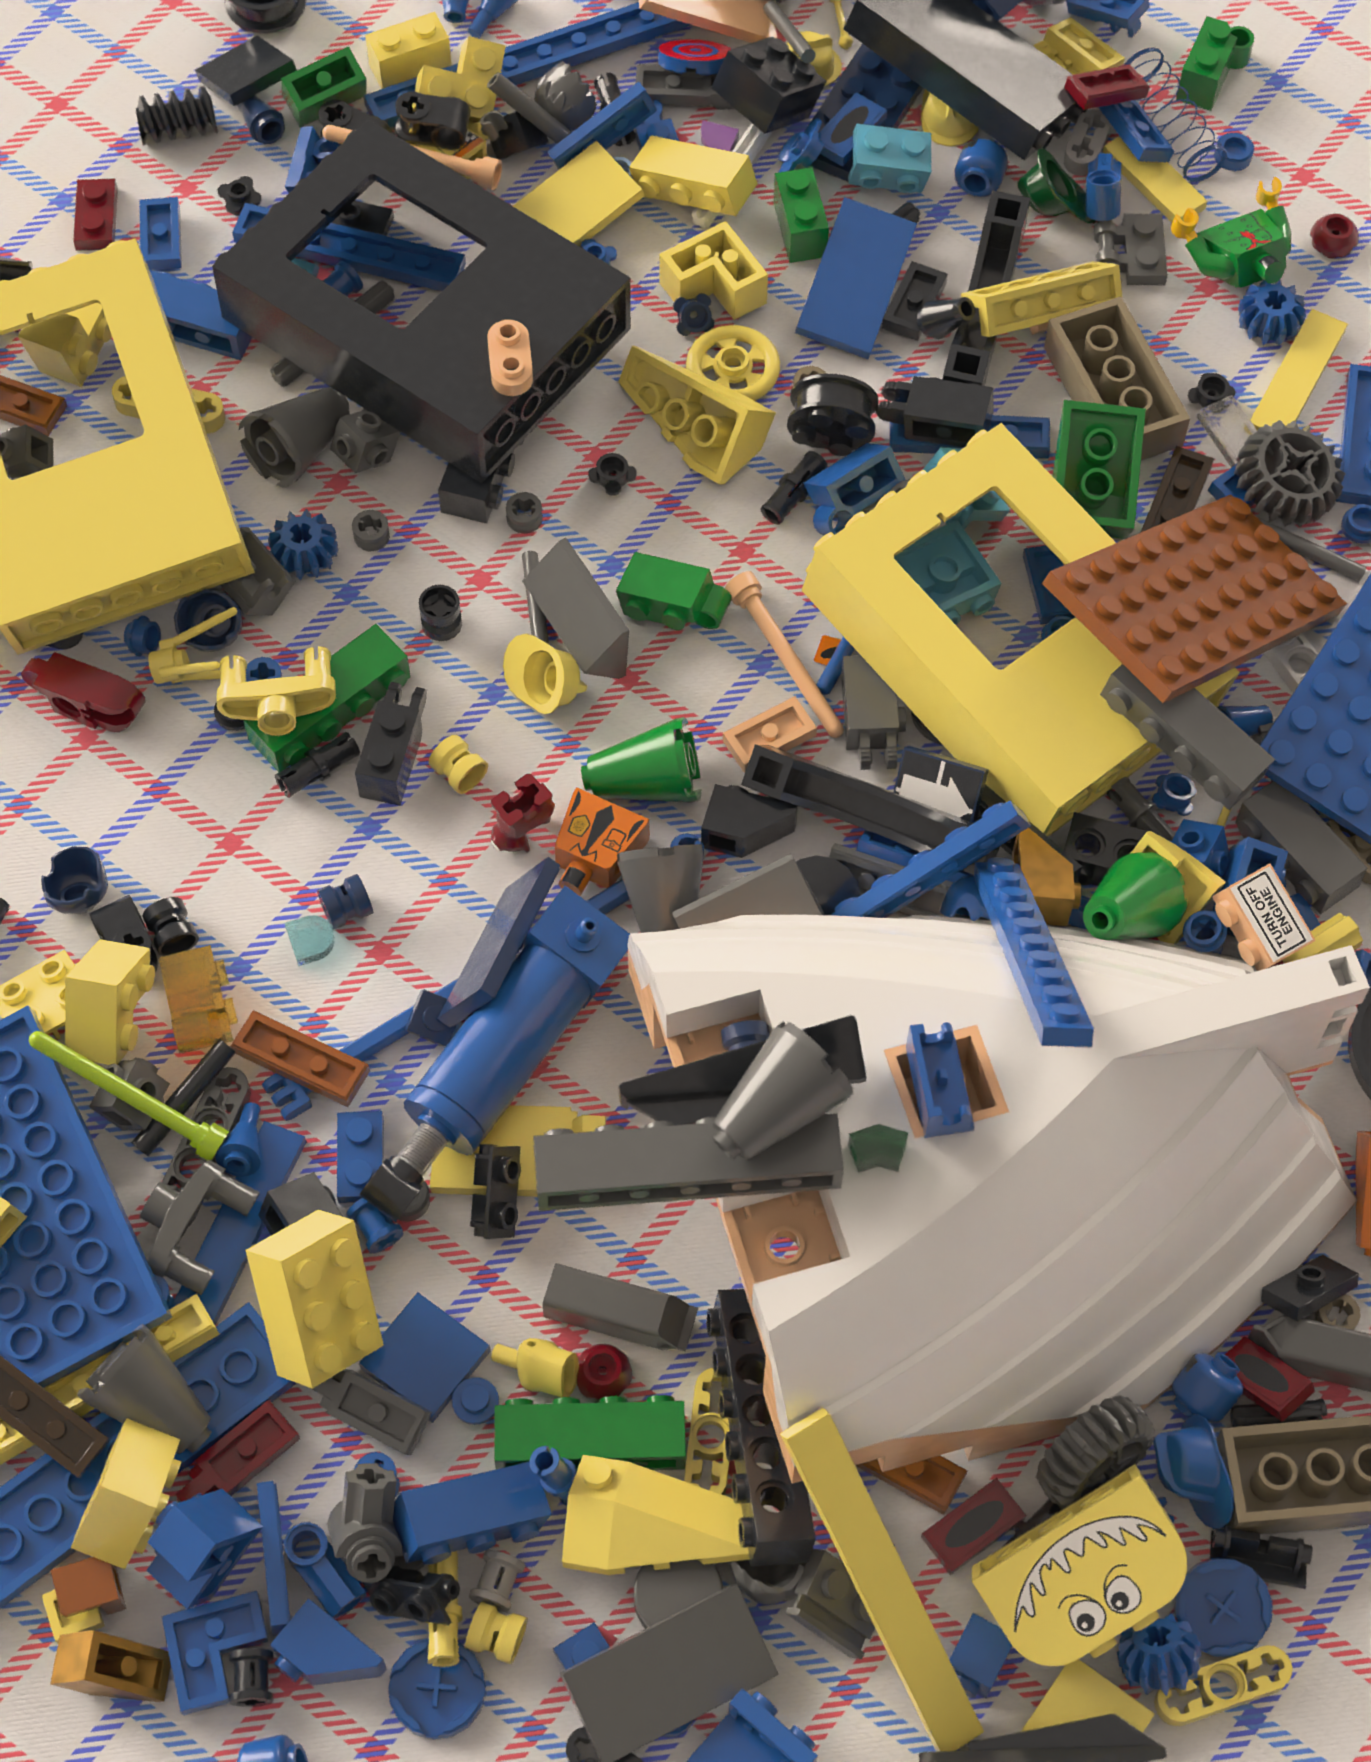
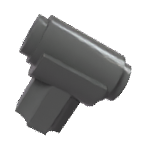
(364, 1525)

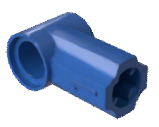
(1103, 188)
(324, 1573)

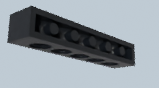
(770, 1536)

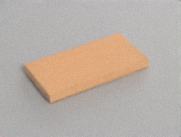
(729, 17)

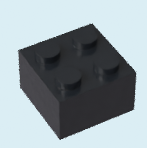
(768, 84)

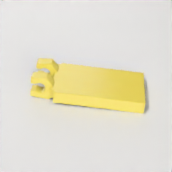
(516, 1127)

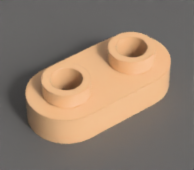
(510, 350)

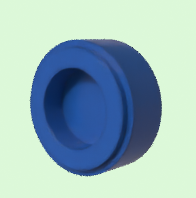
(1238, 149)

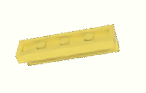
(1044, 296)

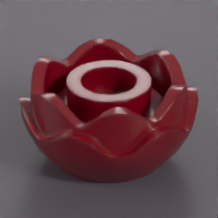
(1334, 235)
(618, 1374)

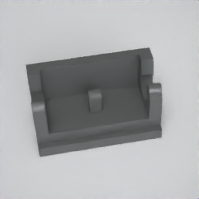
(267, 587)

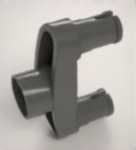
(174, 1212)

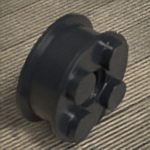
(264, 15)
(832, 413)

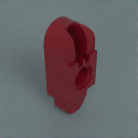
(85, 692)

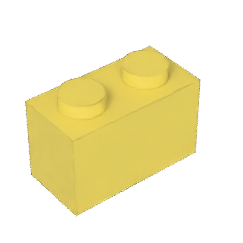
(404, 48)

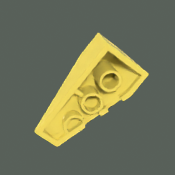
(704, 419)
(640, 1517)

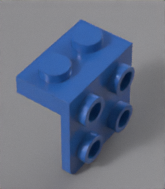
(754, 1735)

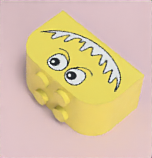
(1085, 1573)

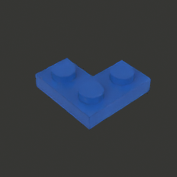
(199, 1639)

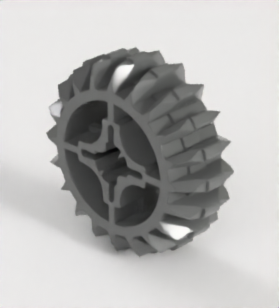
(1298, 476)
(1095, 1450)

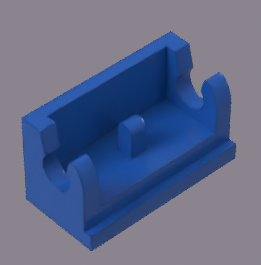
(938, 1081)

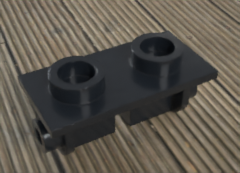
(496, 1211)
(1274, 1560)
(414, 1596)

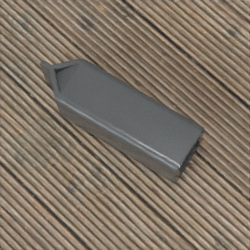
(618, 1309)
(1318, 1350)

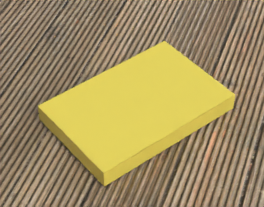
(582, 195)

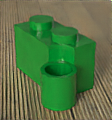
(1211, 58)
(671, 593)

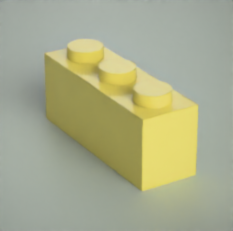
(694, 175)

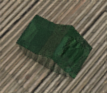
(877, 1147)

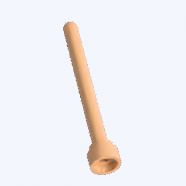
(483, 171)
(746, 592)

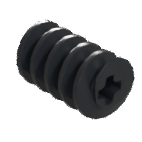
(175, 115)

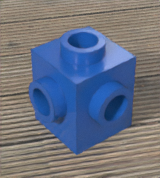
(1205, 843)

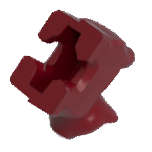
(520, 814)

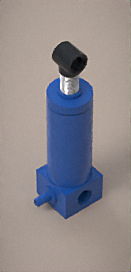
(502, 1043)

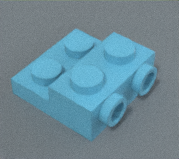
(951, 571)

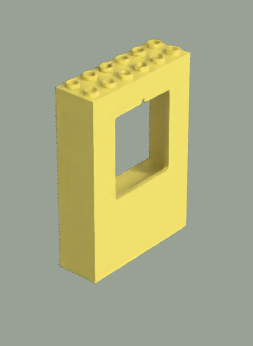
(129, 519)
(1040, 718)

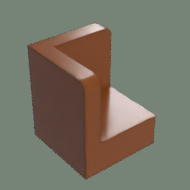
(87, 1587)

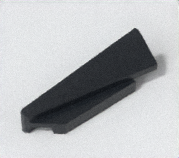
(704, 1086)
(1083, 1740)

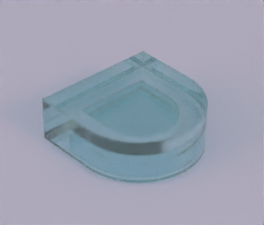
(310, 938)

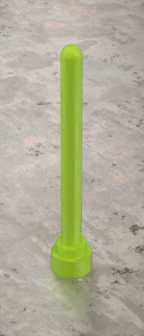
(203, 1137)

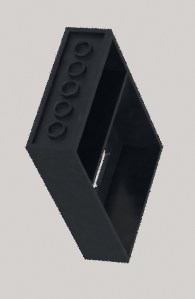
(436, 371)

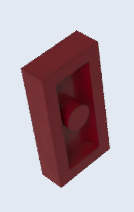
(95, 213)

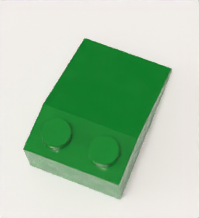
(1101, 461)

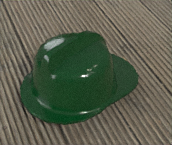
(1052, 189)

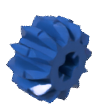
(1271, 312)
(304, 543)
(1160, 1655)

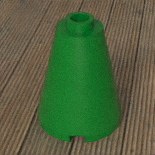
(647, 767)
(1136, 899)

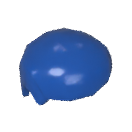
(964, 899)

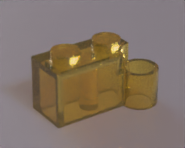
(197, 999)

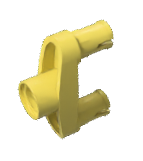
(276, 700)

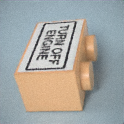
(1262, 918)

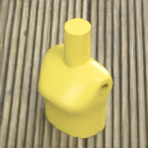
(540, 1366)

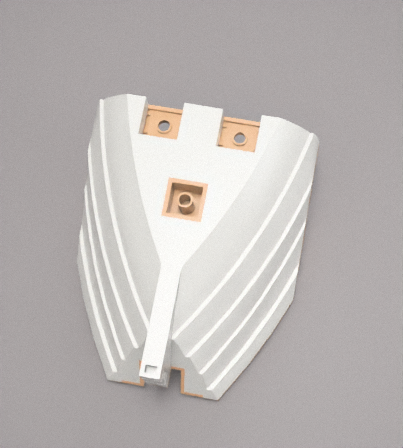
(1084, 1226)

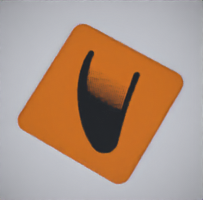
(826, 649)

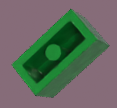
(324, 80)
(800, 214)

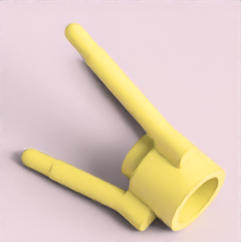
(174, 665)

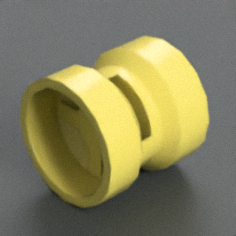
(458, 764)
(496, 1632)

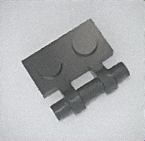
(1143, 247)

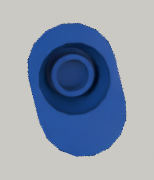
(1194, 1470)

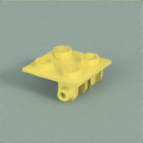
(42, 990)

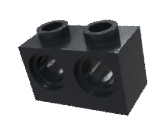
(1104, 839)

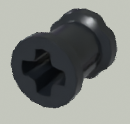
(257, 1660)

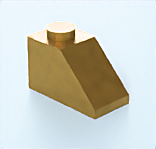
(1048, 877)
(111, 1667)

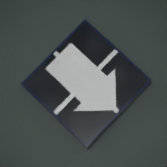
(941, 782)

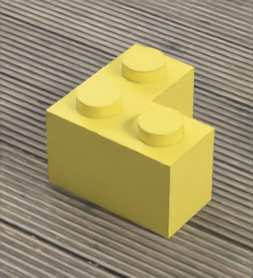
(476, 66)
(715, 265)
(68, 343)
(102, 1000)
(128, 1495)

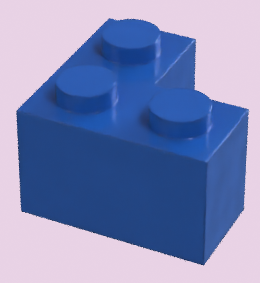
(200, 1545)

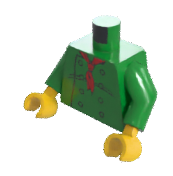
(1242, 248)

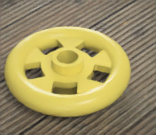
(734, 355)

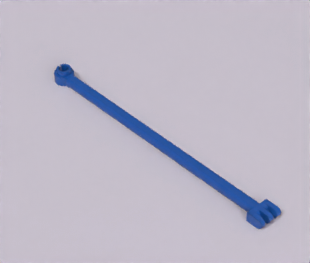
(394, 1028)

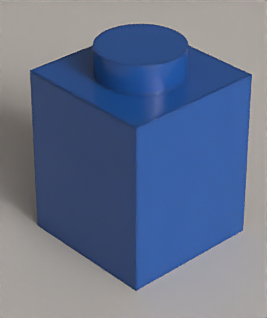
(979, 1656)

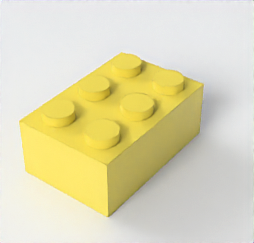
(315, 1298)

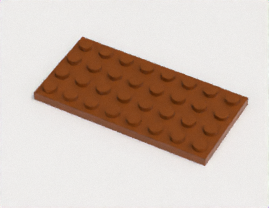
(1195, 596)

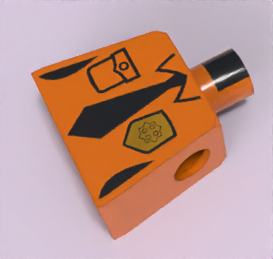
(593, 837)

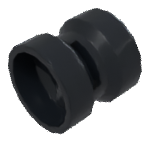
(440, 612)
(169, 924)

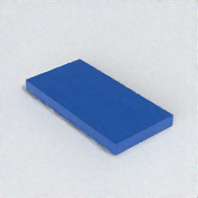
(856, 278)
(1357, 437)

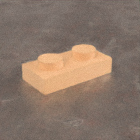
(780, 727)

